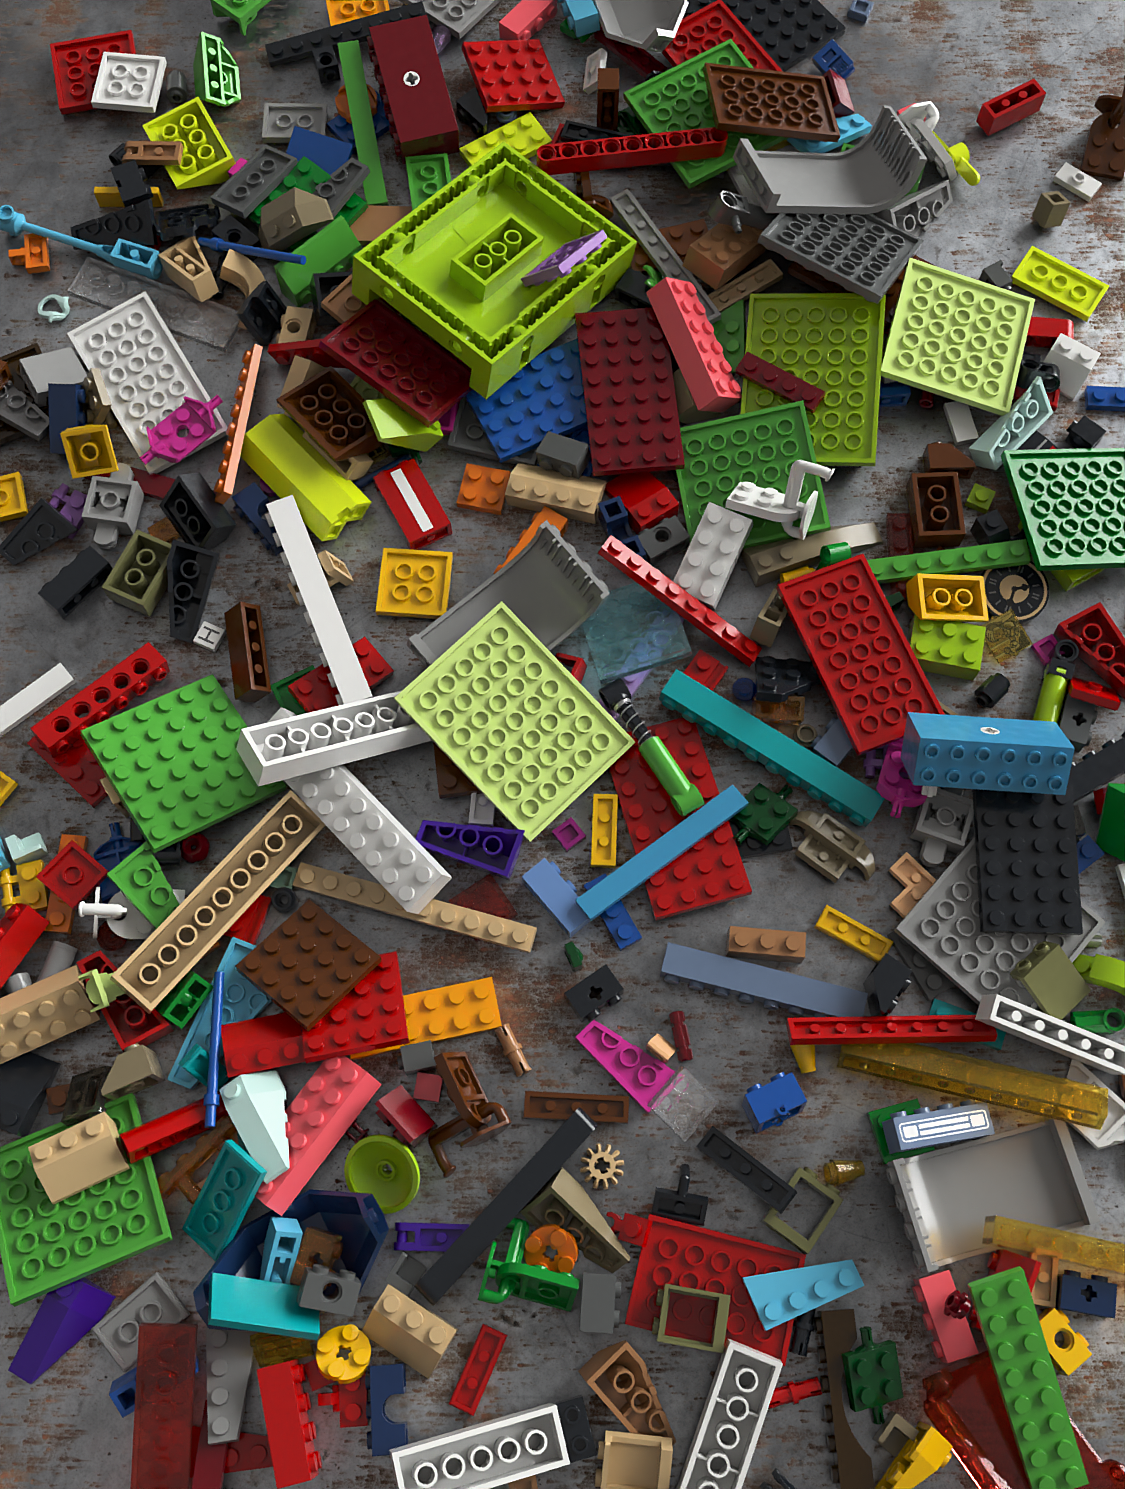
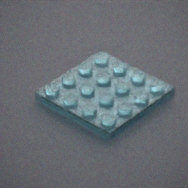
(634, 634)

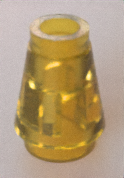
(842, 1171)

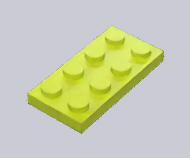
(521, 134)
(1059, 283)

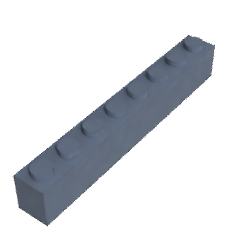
(760, 984)

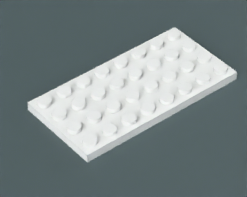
(141, 371)

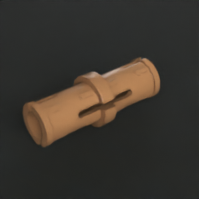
(512, 1050)

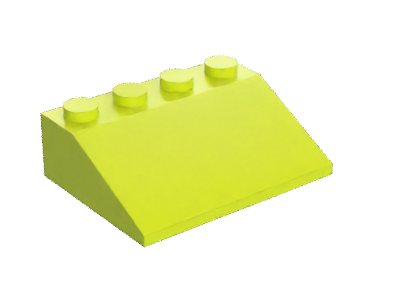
(204, 152)

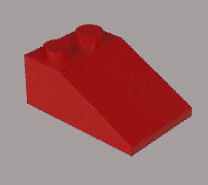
(643, 498)

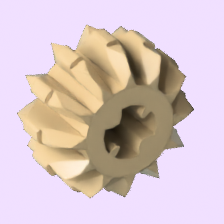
(607, 1159)

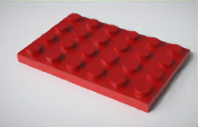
(712, 1263)

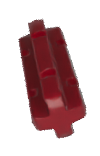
(681, 1036)

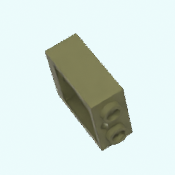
(790, 1235)
(719, 1323)

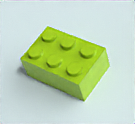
(947, 647)

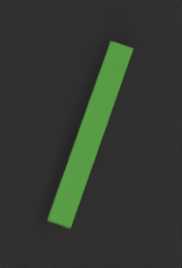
(362, 121)

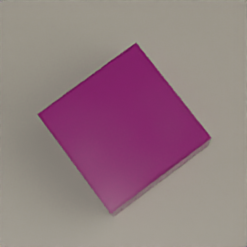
(568, 834)

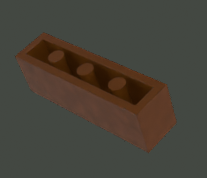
(247, 652)

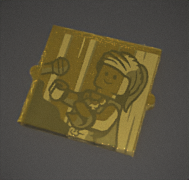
(1005, 636)

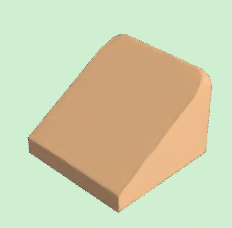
(661, 1048)

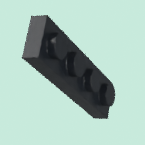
(747, 1169)

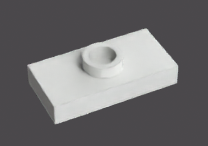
(1077, 182)

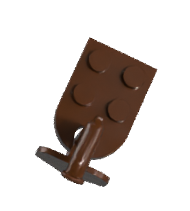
(1106, 144)
(584, 192)
(471, 1103)

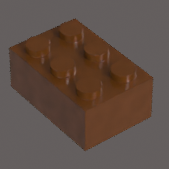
(935, 509)

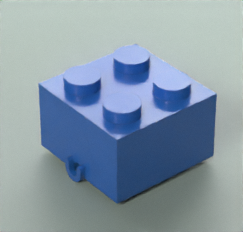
(775, 1100)

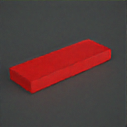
(478, 1369)

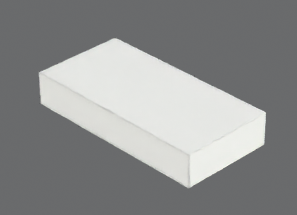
(960, 423)

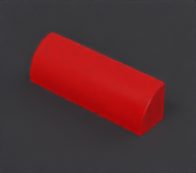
(167, 1130)

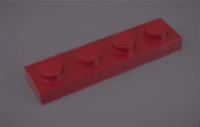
(779, 382)

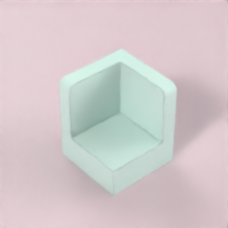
(26, 849)

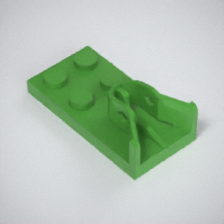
(239, 10)

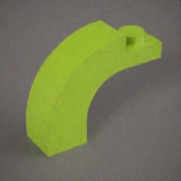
(1102, 971)

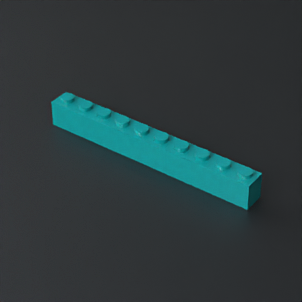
(771, 748)

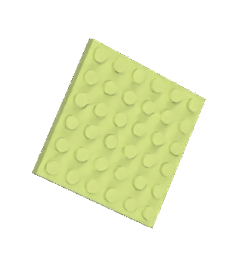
(957, 337)

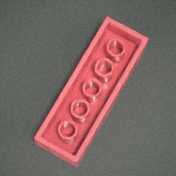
(694, 345)
(316, 1124)

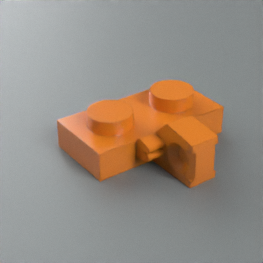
(32, 255)

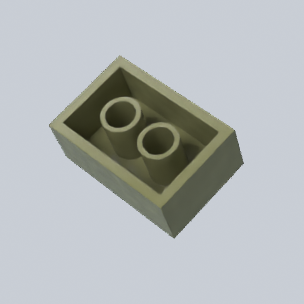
(140, 574)

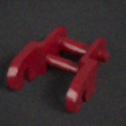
(358, 1128)

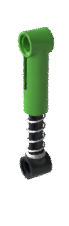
(682, 793)

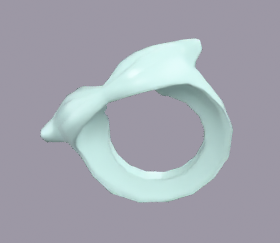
(51, 315)

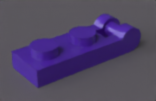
(428, 1236)

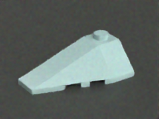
(258, 1114)

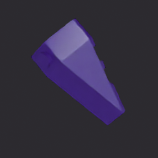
(59, 1325)

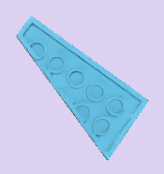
(240, 1003)

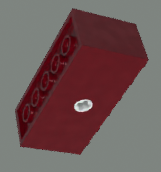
(413, 88)

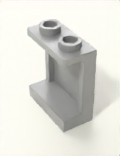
(51, 367)

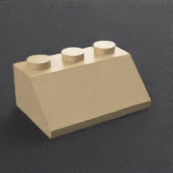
(79, 1157)
(409, 1330)

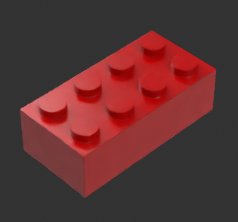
(288, 1423)

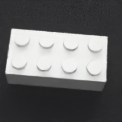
(713, 554)

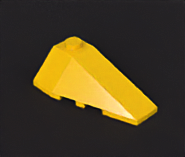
(917, 1459)

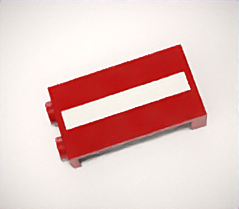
(413, 504)

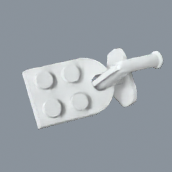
(922, 131)
(781, 507)
(132, 926)

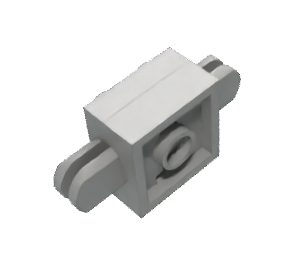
(103, 508)
(942, 824)

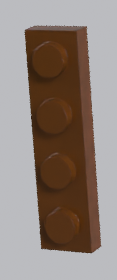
(562, 1105)

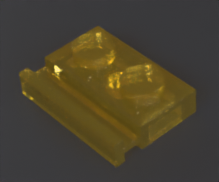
(276, 1349)

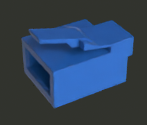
(833, 58)

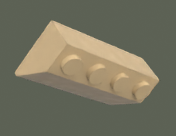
(571, 497)

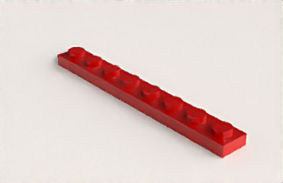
(680, 600)
(888, 1030)

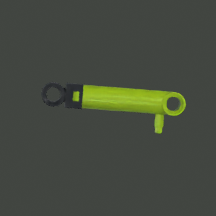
(1055, 679)

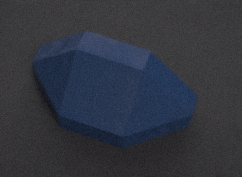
(344, 1213)

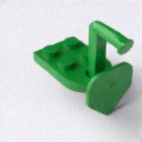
(526, 1281)

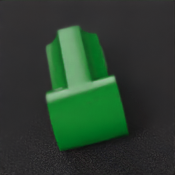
(833, 554)
(1096, 1020)

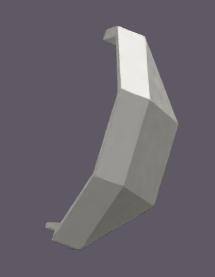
(641, 22)

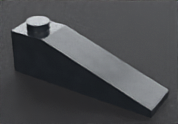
(189, 585)

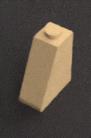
(300, 371)

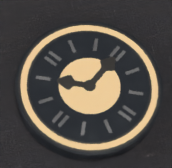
(1017, 589)

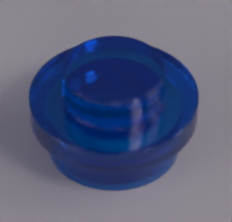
(744, 689)

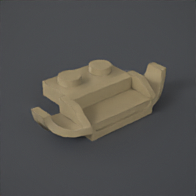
(832, 846)

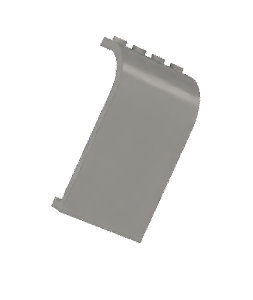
(847, 182)
(541, 586)
(1011, 1174)

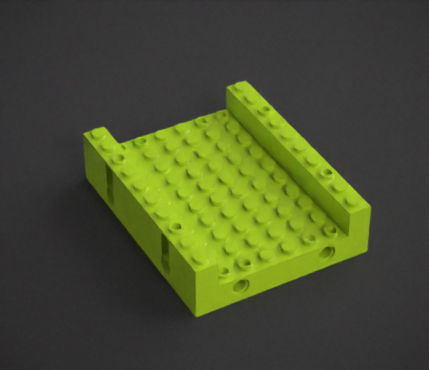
(462, 260)

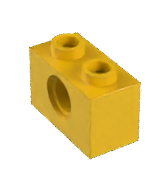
(1073, 1351)

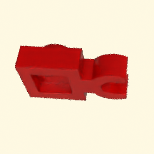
(632, 1228)

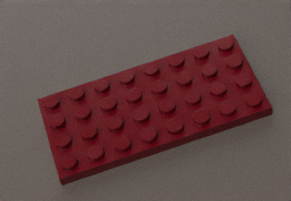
(628, 392)

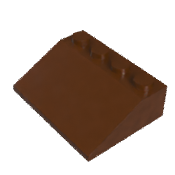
(332, 415)

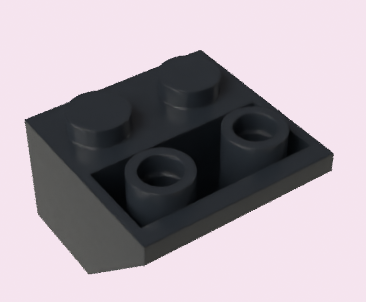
(884, 983)

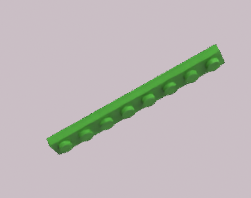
(951, 561)

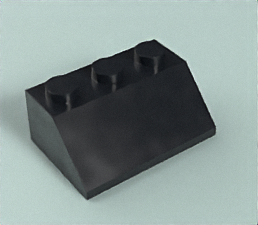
(194, 512)

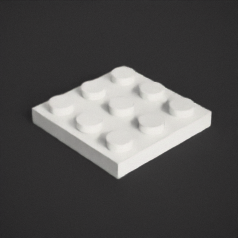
(129, 82)

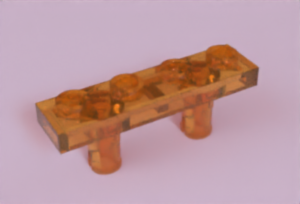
(189, 1162)

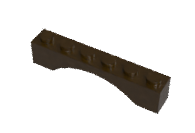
(851, 1463)

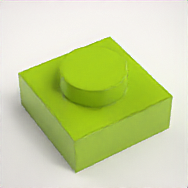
(980, 498)

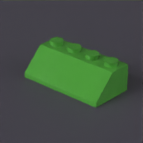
(325, 252)

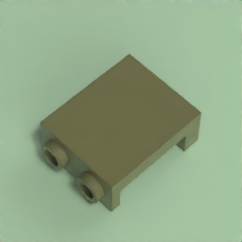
(1051, 979)

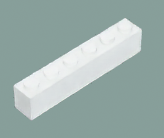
(1052, 1033)

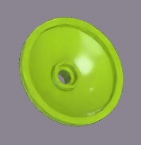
(367, 1171)

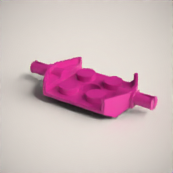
(191, 415)
(894, 787)

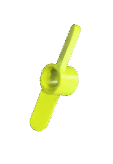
(961, 157)

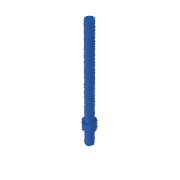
(219, 245)
(212, 1099)

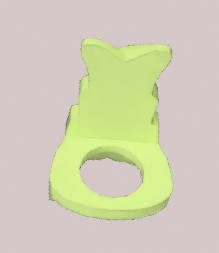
(101, 989)

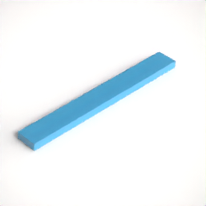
(661, 852)

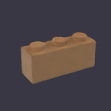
(765, 944)

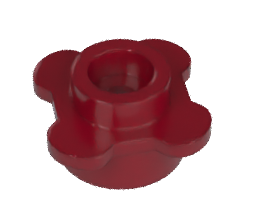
(957, 1305)

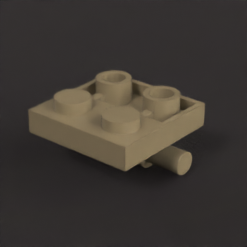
(97, 400)

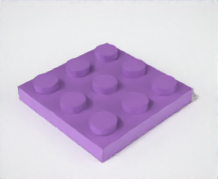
(562, 260)

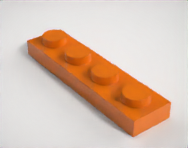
(58, 912)

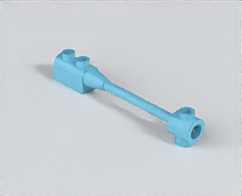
(124, 254)

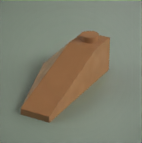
(625, 1387)

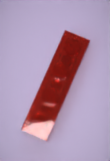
(899, 543)

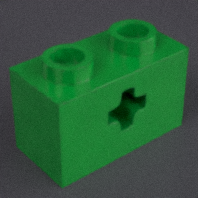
(184, 999)

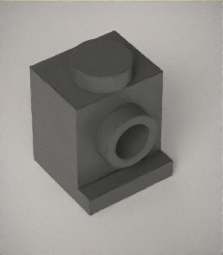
(996, 276)

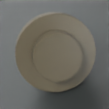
(805, 735)

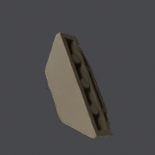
(292, 219)

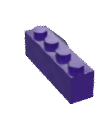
(480, 847)

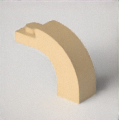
(242, 273)

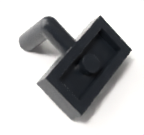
(680, 1204)

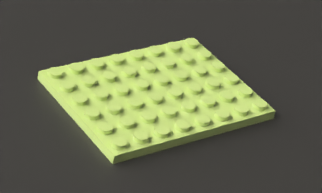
(514, 721)

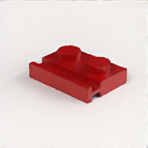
(706, 670)
(251, 922)

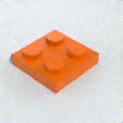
(483, 489)

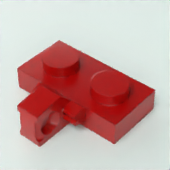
(350, 1401)

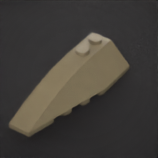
(771, 559)

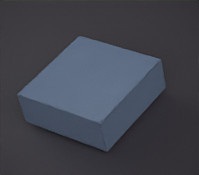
(860, 10)

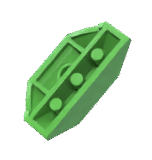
(215, 72)

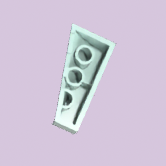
(1013, 428)

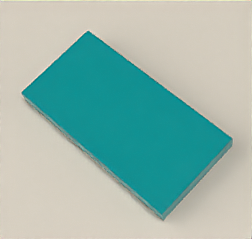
(224, 1199)
(260, 1307)

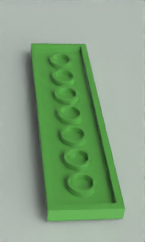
(1027, 1381)

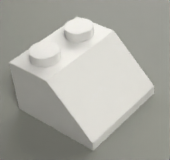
(1074, 363)

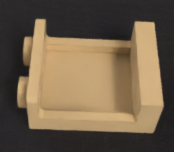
(634, 1461)

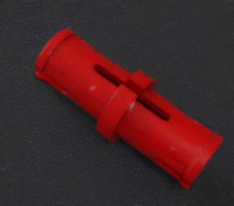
(795, 1392)

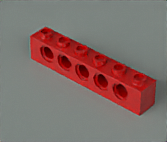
(105, 687)

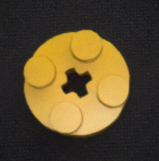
(336, 1368)

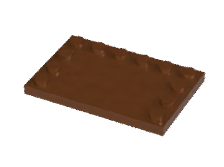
(770, 103)

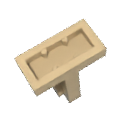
(334, 572)

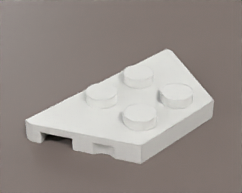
(1114, 1126)

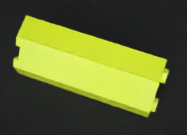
(297, 469)

